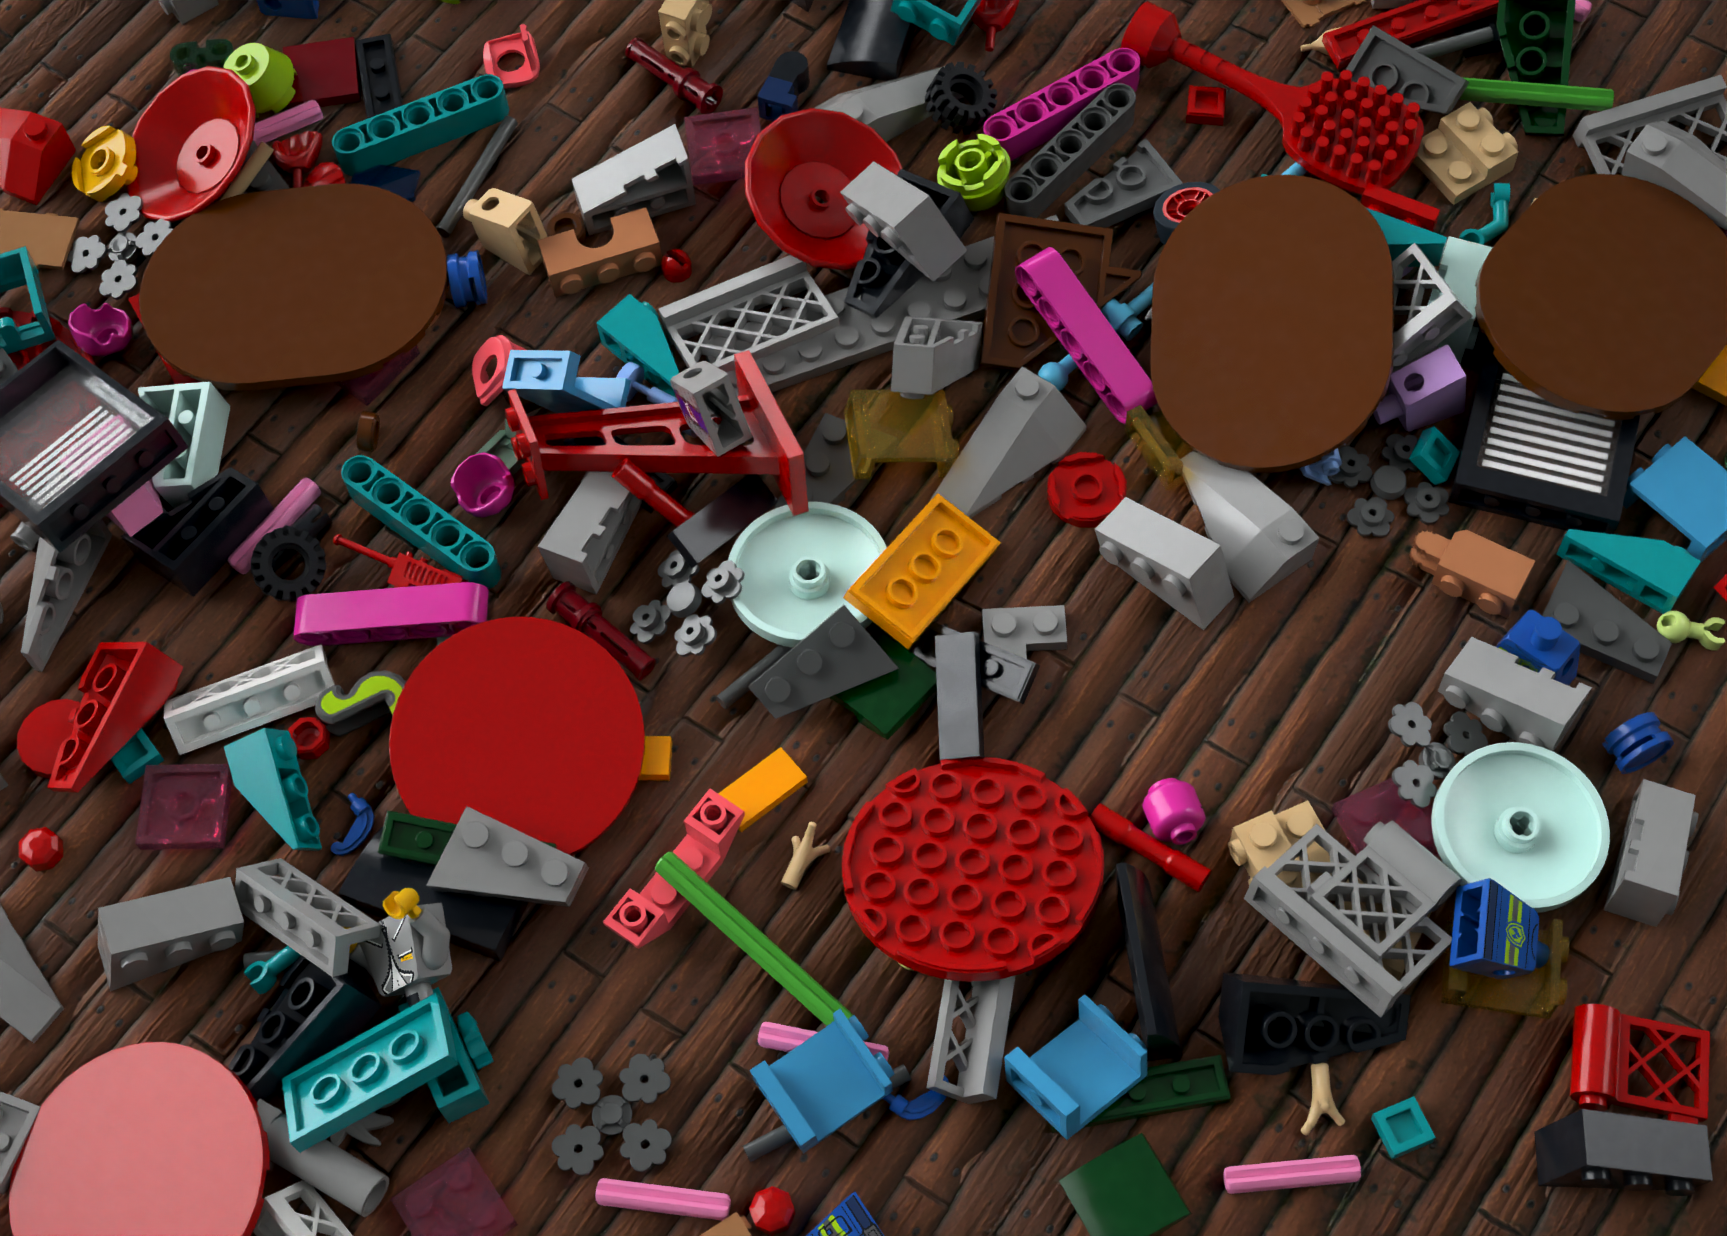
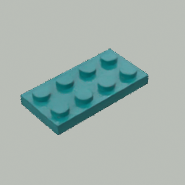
(368, 1072)

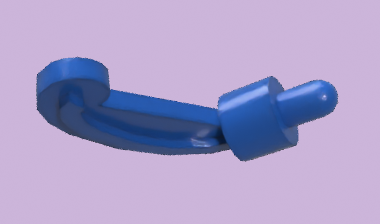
(360, 829)
(918, 1107)

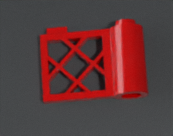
(1602, 1063)

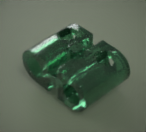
(190, 56)

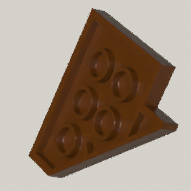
(1012, 325)

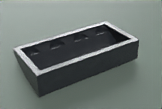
(871, 41)
(473, 921)
(1146, 964)

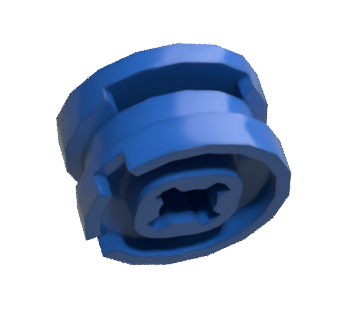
(467, 279)
(1638, 742)

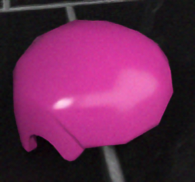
(100, 330)
(483, 485)

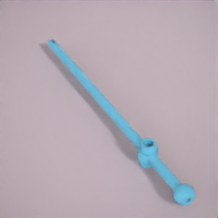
(1122, 319)

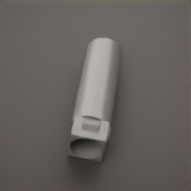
(324, 1165)

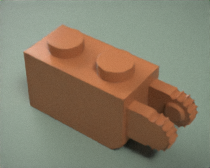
(1473, 569)

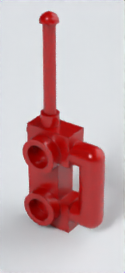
(405, 569)

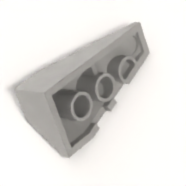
(889, 105)
(1681, 165)
(1016, 438)
(1256, 528)
(57, 588)
(25, 994)

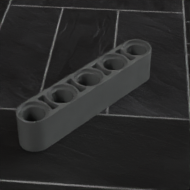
(1070, 152)

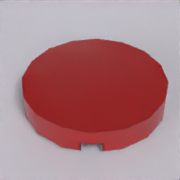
(1085, 489)
(43, 734)

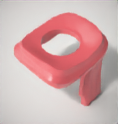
(515, 43)
(497, 347)

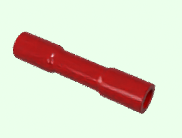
(646, 489)
(1172, 861)

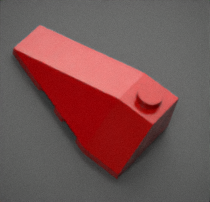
(31, 153)
(121, 693)

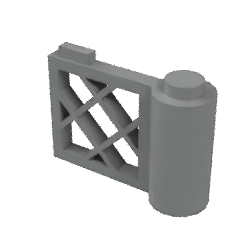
(1399, 863)

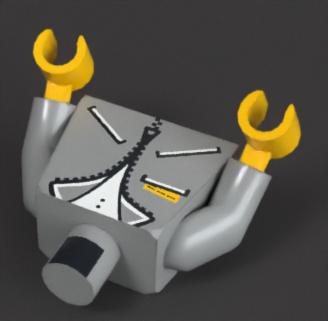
(410, 948)

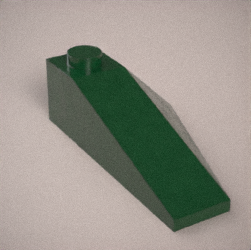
(1537, 50)

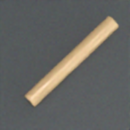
(249, 171)

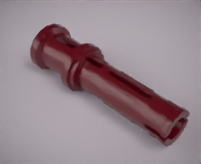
(685, 82)
(588, 616)

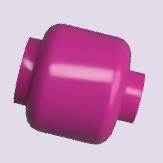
(1173, 810)

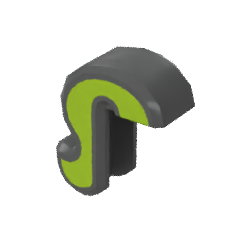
(366, 702)

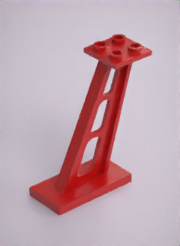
(772, 450)

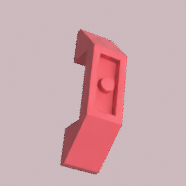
(659, 905)

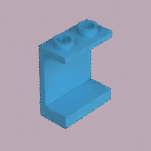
(551, 382)
(1687, 492)
(1079, 1069)
(825, 1081)

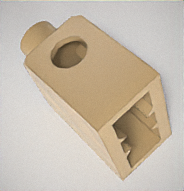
(507, 227)

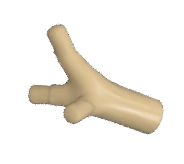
(802, 856)
(1321, 1098)

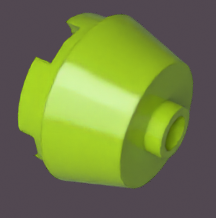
(267, 74)
(975, 170)

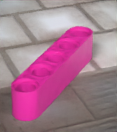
(1053, 107)
(1085, 333)
(389, 613)

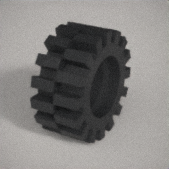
(951, 110)
(288, 539)

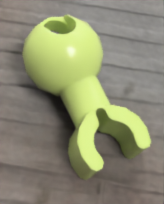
(1677, 627)

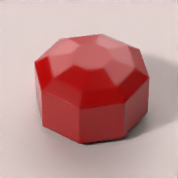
(310, 737)
(41, 849)
(772, 1210)

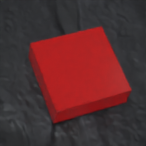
(1206, 105)

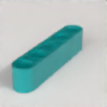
(421, 124)
(414, 507)

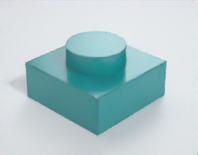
(1434, 455)
(135, 755)
(1403, 1127)

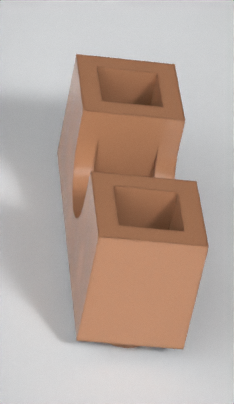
(577, 267)

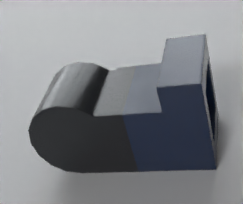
(783, 85)

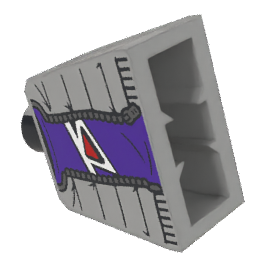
(709, 393)

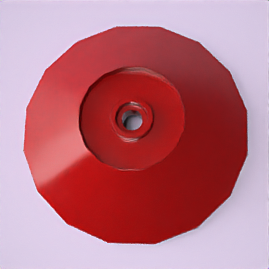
(192, 142)
(810, 157)

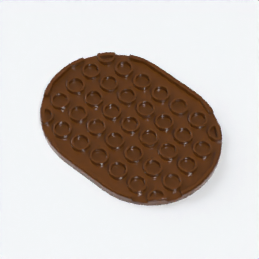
(294, 286)
(1607, 296)
(1272, 323)

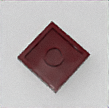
(325, 72)

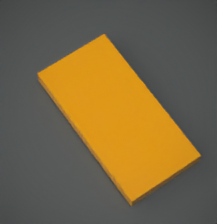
(922, 571)

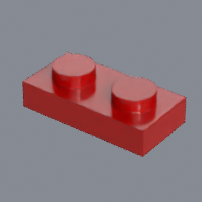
(1400, 207)

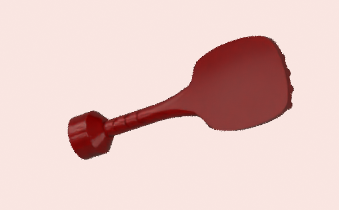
(1328, 127)

